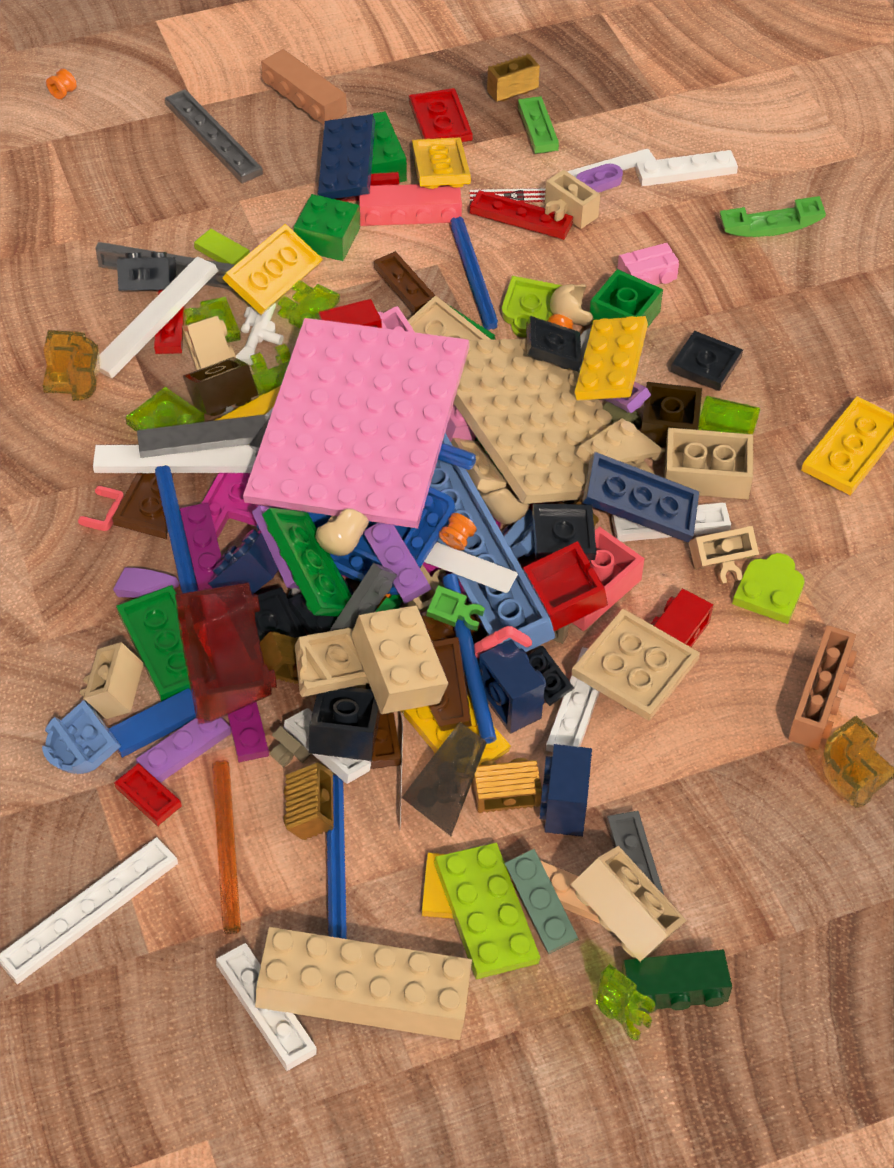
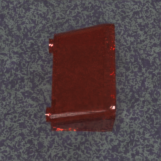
(222, 650)

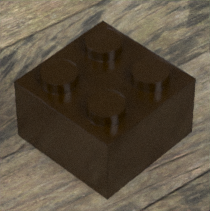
(221, 386)
(670, 408)

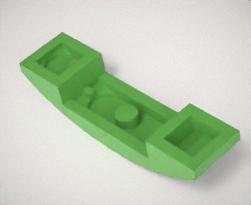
(775, 222)

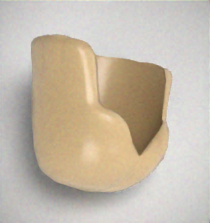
(568, 301)
(505, 505)
(342, 533)

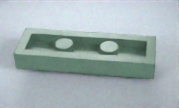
(541, 901)

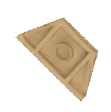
(328, 662)

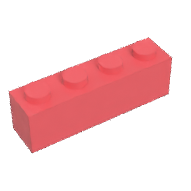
(409, 205)

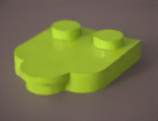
(526, 299)
(770, 587)

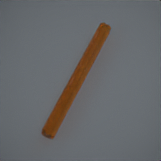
(226, 848)

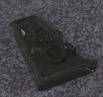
(447, 778)

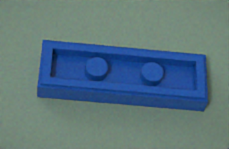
(154, 722)

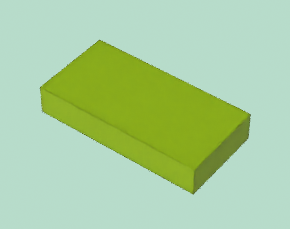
(220, 248)

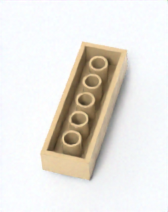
(363, 983)

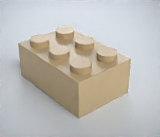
(710, 462)
(399, 659)
(627, 903)

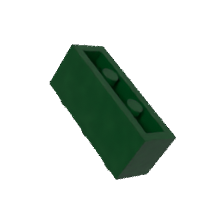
(681, 979)

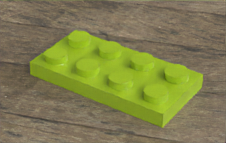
(486, 910)

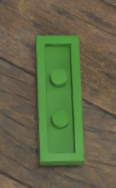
(538, 125)

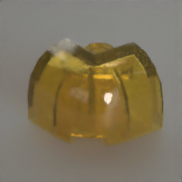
(71, 364)
(853, 763)

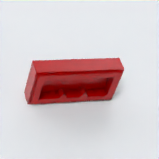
(148, 794)

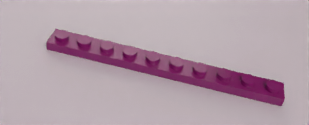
(205, 555)

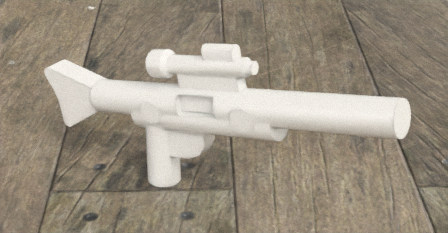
(262, 330)

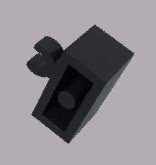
(145, 273)

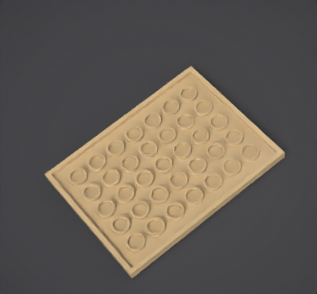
(529, 419)

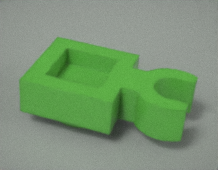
(450, 607)

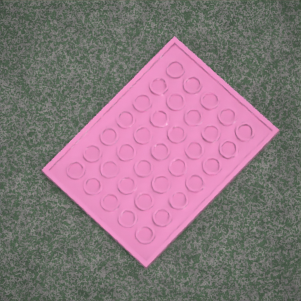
(358, 422)

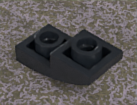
(556, 682)

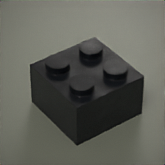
(344, 724)

